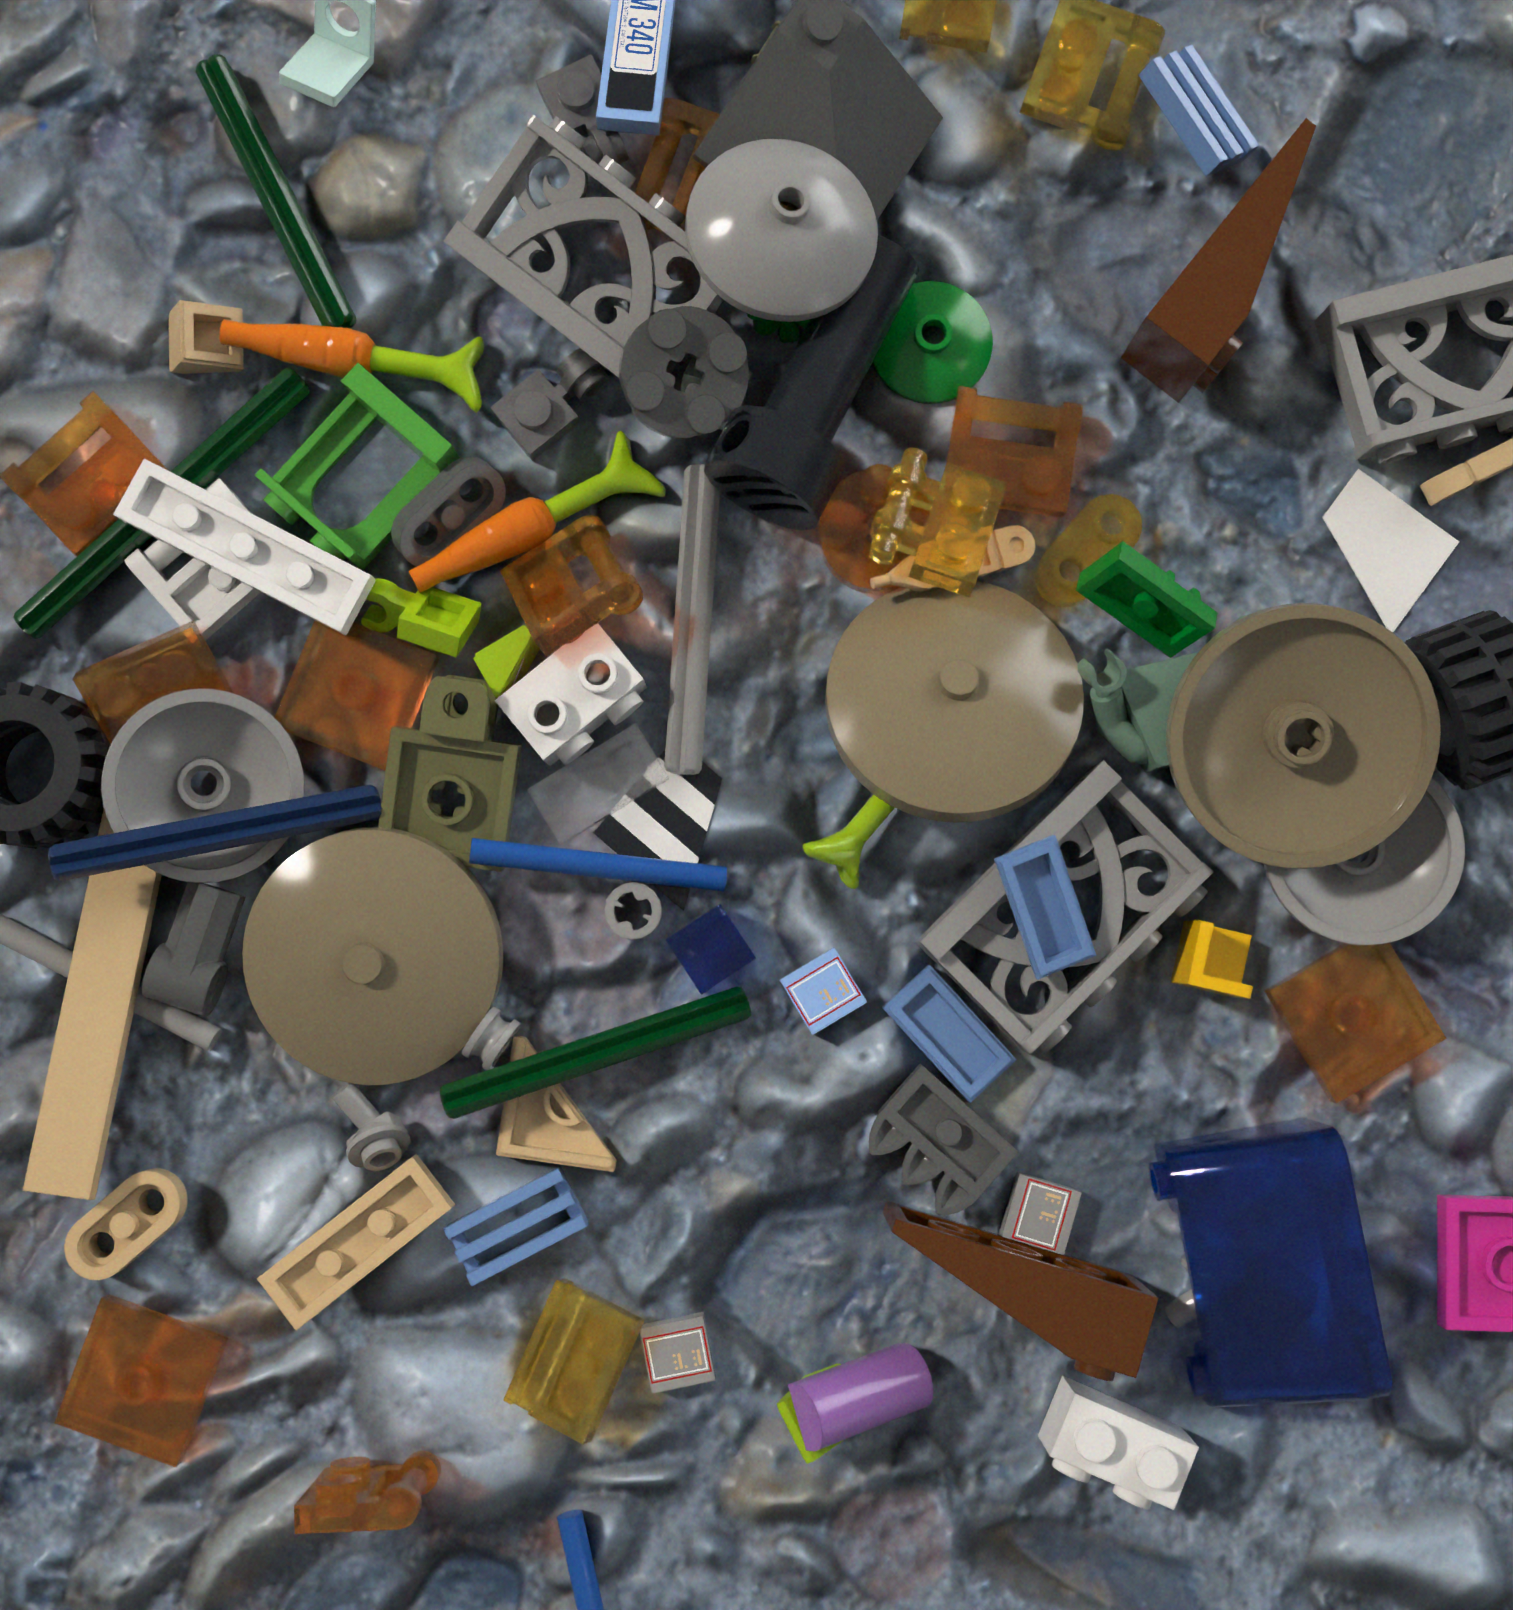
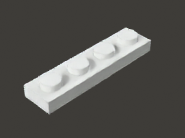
(244, 547)

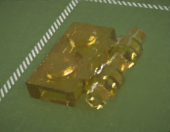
(957, 528)

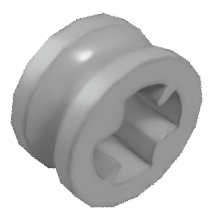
(626, 928)
(491, 1038)

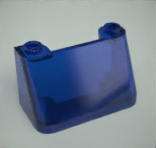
(1274, 1266)

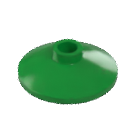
(934, 371)

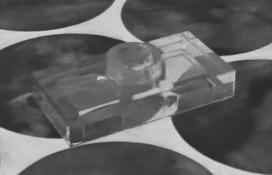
(598, 784)

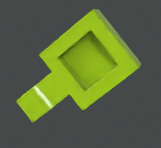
(428, 618)

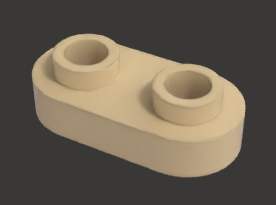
(128, 1221)

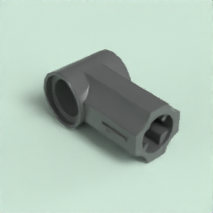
(190, 965)

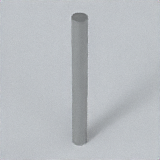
(59, 959)

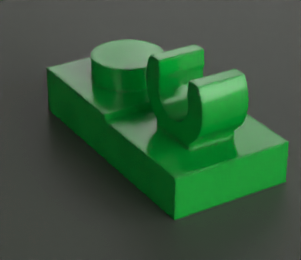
(1146, 599)

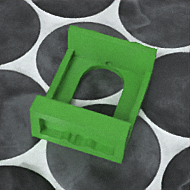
(298, 478)

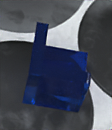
(710, 949)

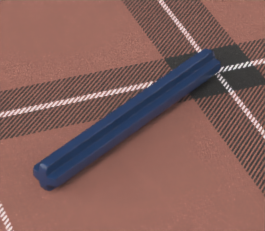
(213, 832)

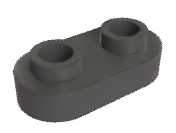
(446, 510)

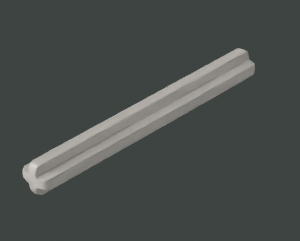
(692, 623)

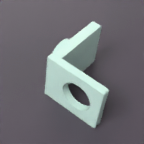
(332, 56)

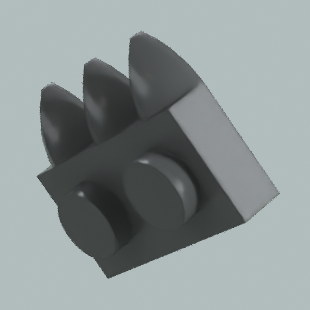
(943, 1138)

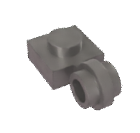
(573, 98)
(539, 413)

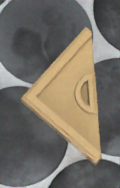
(549, 1126)

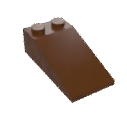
(1193, 324)
(1071, 1303)

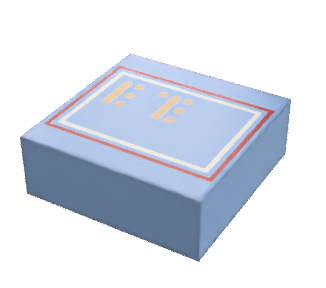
(823, 991)

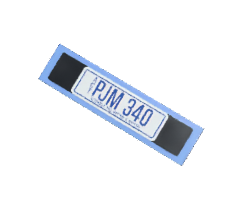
(635, 66)

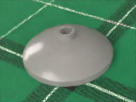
(775, 258)
(191, 732)
(1393, 888)

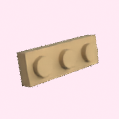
(356, 1241)

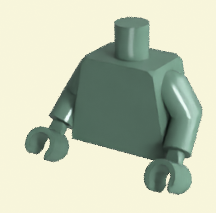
(1135, 705)

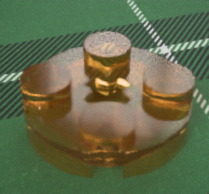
(844, 529)

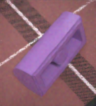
(861, 1395)

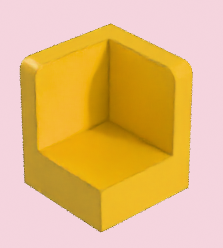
(1212, 959)

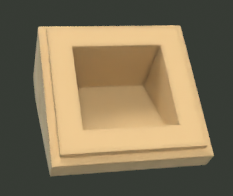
(196, 341)

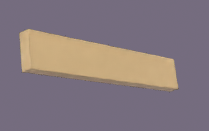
(92, 1032)

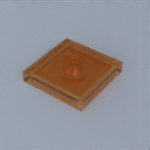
(355, 690)
(1354, 1016)
(141, 1380)

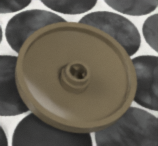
(954, 701)
(1303, 735)
(372, 955)

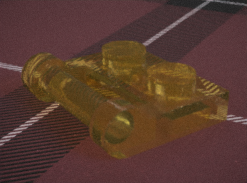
(1072, 64)

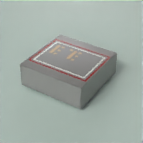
(1040, 1213)
(677, 1352)

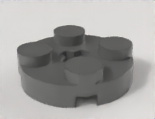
(717, 355)

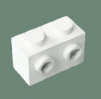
(573, 696)
(1117, 1443)

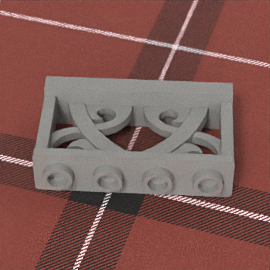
(511, 253)
(1381, 322)
(1080, 821)

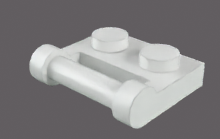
(196, 589)

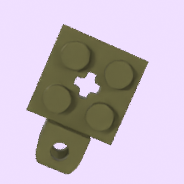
(458, 751)

